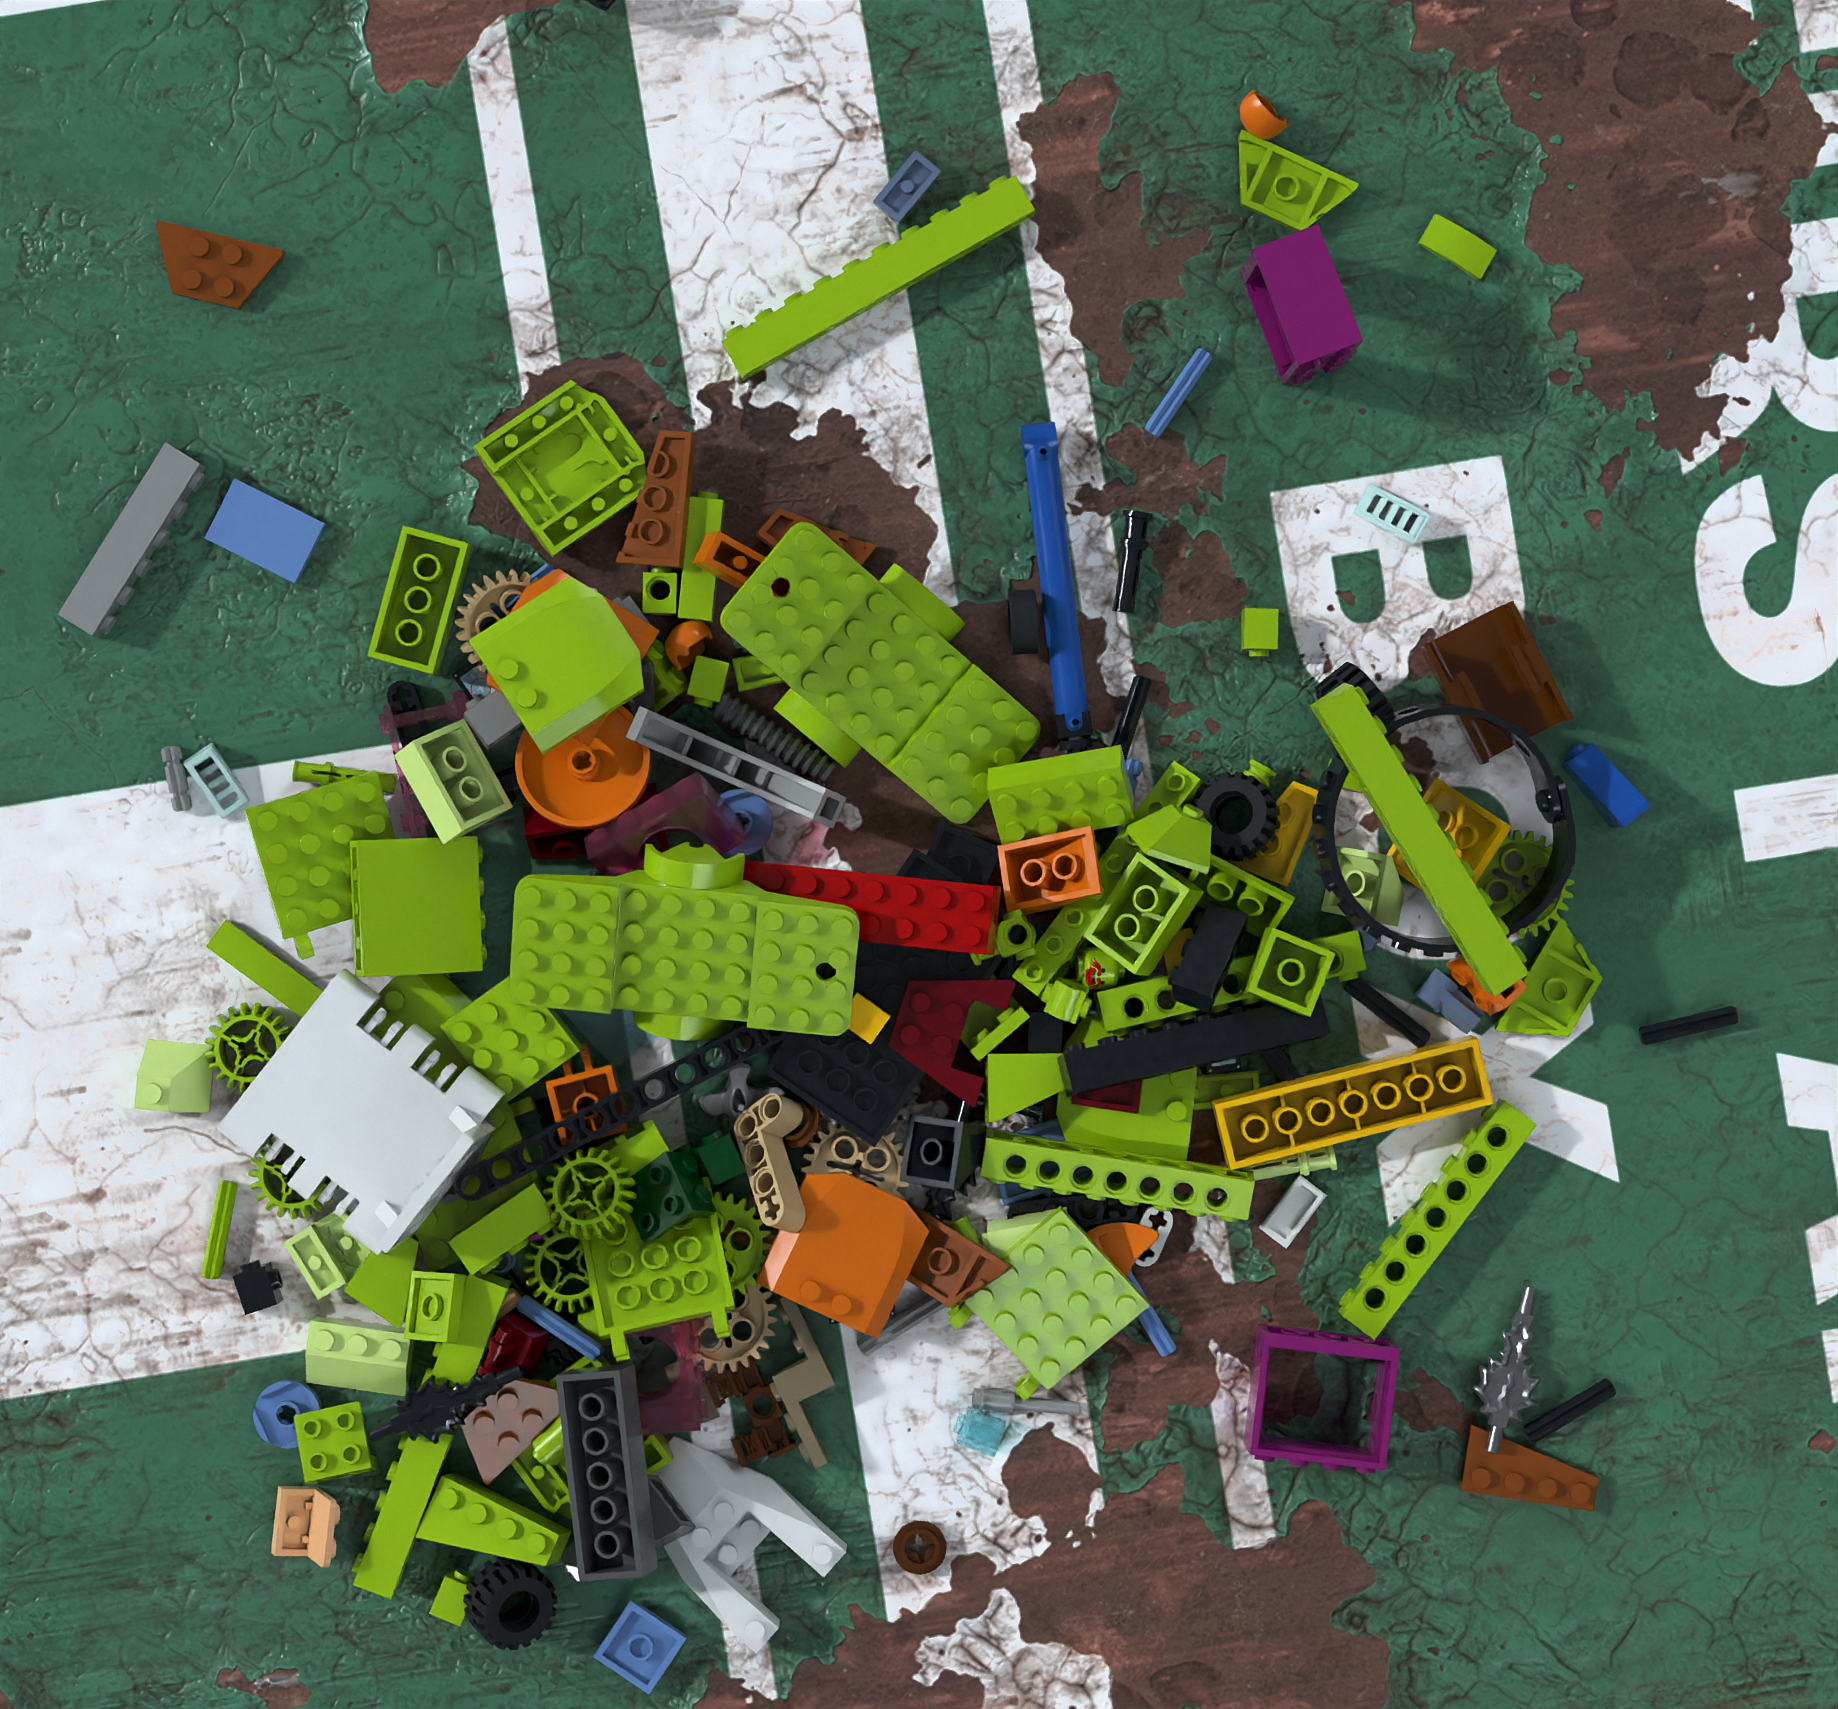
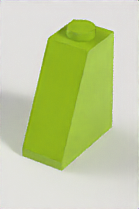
(1019, 1082)
(384, 1281)

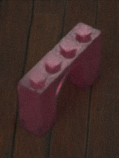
(686, 805)
(680, 1404)

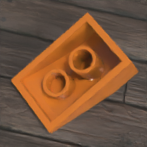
(1050, 871)

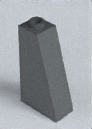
(668, 1523)

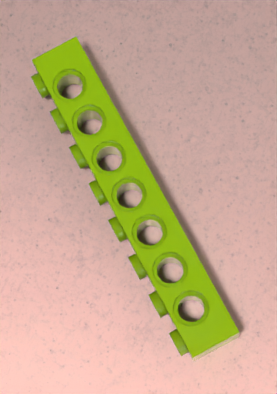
(1064, 937)
(1111, 1002)
(1515, 1129)
(1103, 1161)

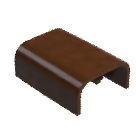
(1496, 670)

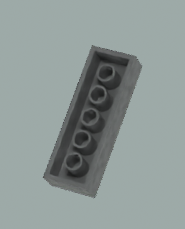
(606, 1472)

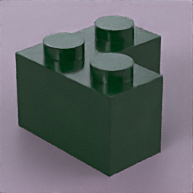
(717, 1156)

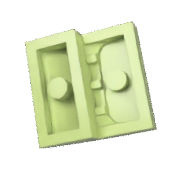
(326, 1254)

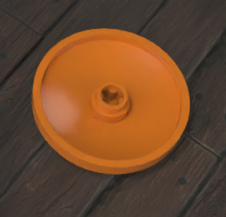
(582, 783)

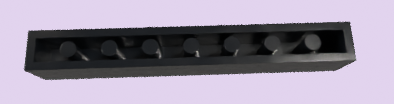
(1187, 1046)

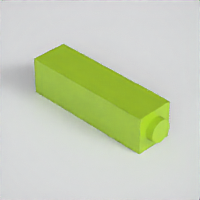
(698, 585)

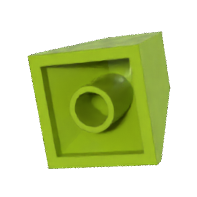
(1175, 836)

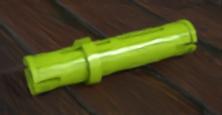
(305, 773)

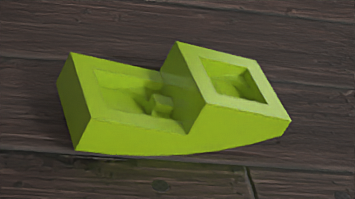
(1457, 246)

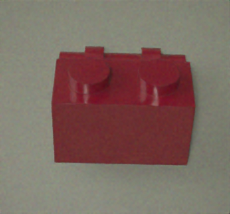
(515, 1342)

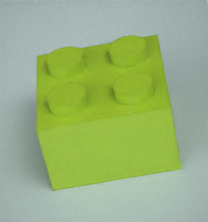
(1288, 971)

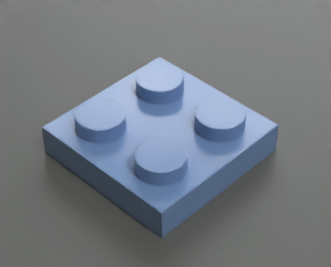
(640, 1646)

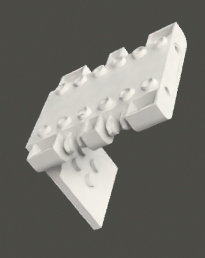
(364, 1115)

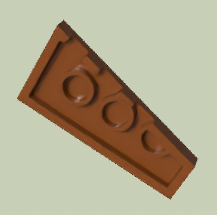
(662, 511)

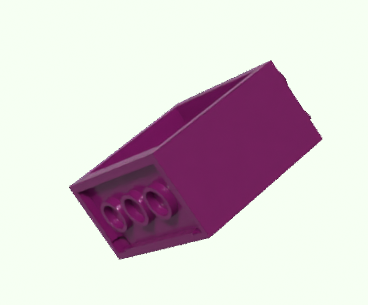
(1301, 305)
(1329, 1454)

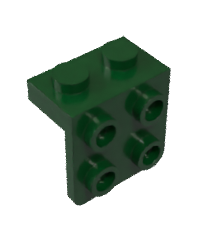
(667, 1194)

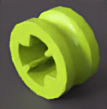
(1260, 772)

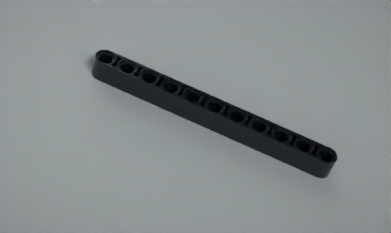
(606, 1108)

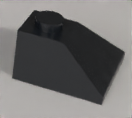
(941, 1151)

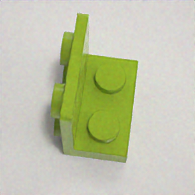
(990, 1025)
(333, 1443)

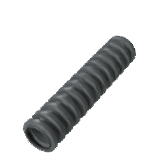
(774, 739)

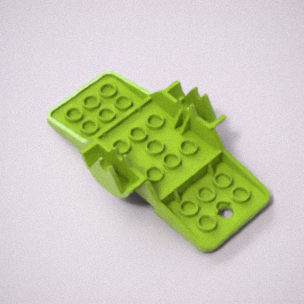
(878, 671)
(683, 948)

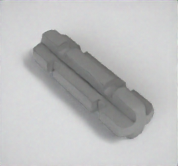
(176, 778)

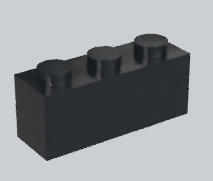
(1208, 956)

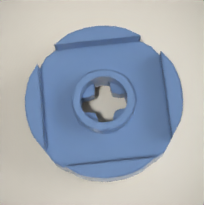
(759, 815)
(269, 1406)

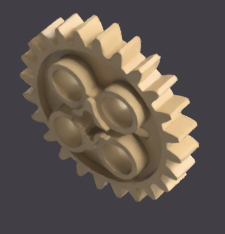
(479, 606)
(826, 1152)
(756, 1313)

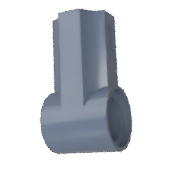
(1444, 997)

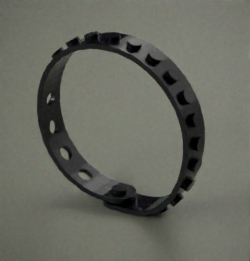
(1550, 798)

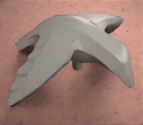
(735, 1096)

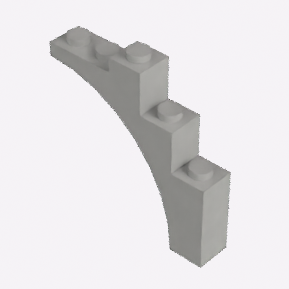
(736, 767)

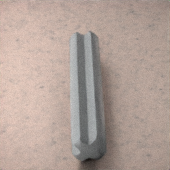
(900, 1324)

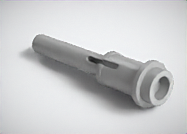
(1007, 1401)

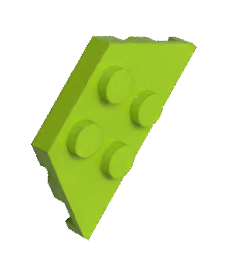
(1287, 185)
(1558, 988)

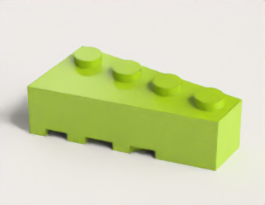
(487, 1522)

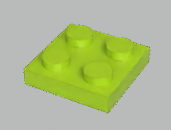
(434, 1307)

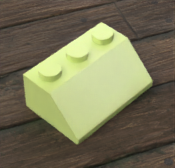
(453, 780)
(358, 1355)

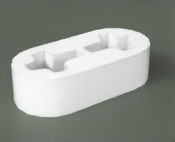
(1163, 1230)

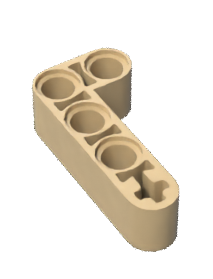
(770, 1174)

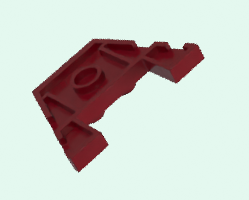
(933, 1022)

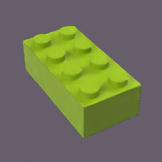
(420, 600)
(1061, 794)

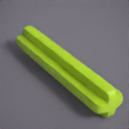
(219, 1229)

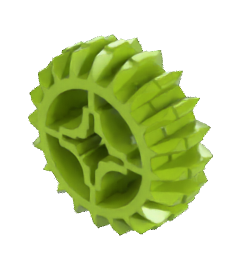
(235, 1040)
(600, 1186)
(285, 1200)
(553, 1292)

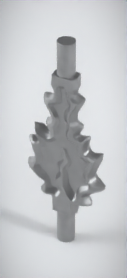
(1507, 1382)

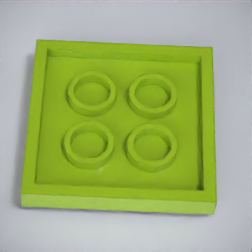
(510, 1040)

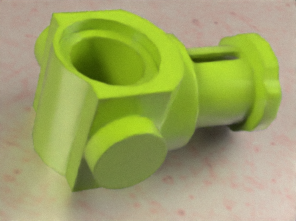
(1004, 944)
(1067, 999)

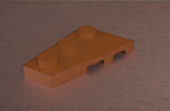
(783, 520)

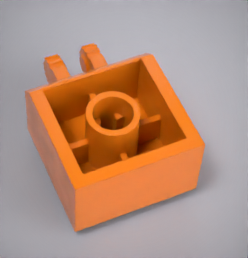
(570, 1090)

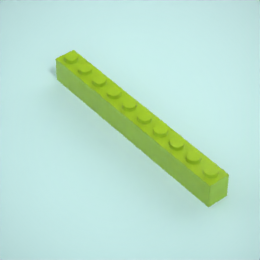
(878, 277)
(1419, 838)
(421, 1460)

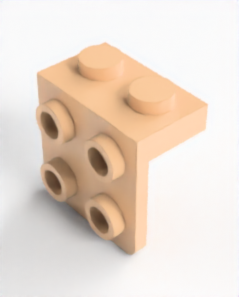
(305, 1524)

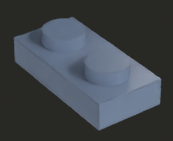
(907, 187)

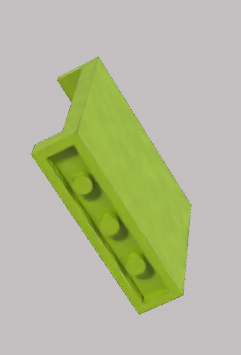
(417, 906)

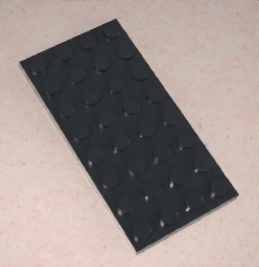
(862, 1081)

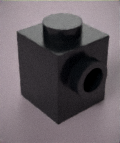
(258, 1286)

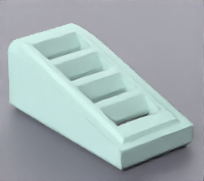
(1397, 503)
(199, 757)

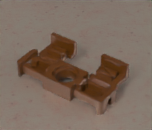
(772, 1432)

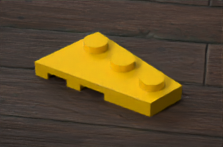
(1296, 823)

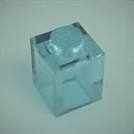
(979, 1431)

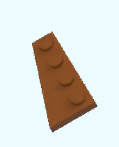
(1523, 1474)

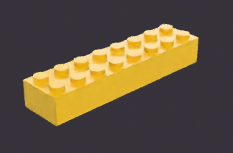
(1352, 1102)

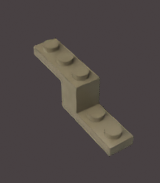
(801, 1381)

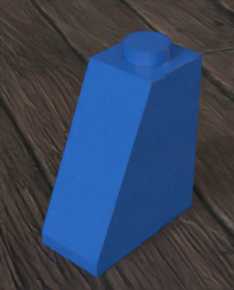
(1604, 785)

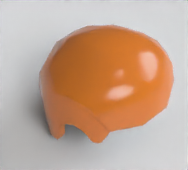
(1260, 117)
(686, 642)

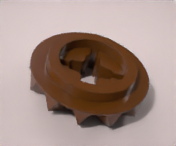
(802, 1135)
(909, 1559)

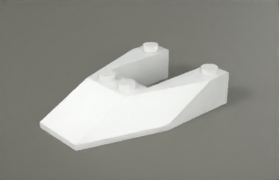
(732, 1516)

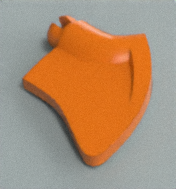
(1123, 1242)

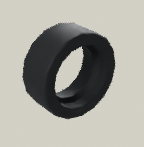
(1023, 622)

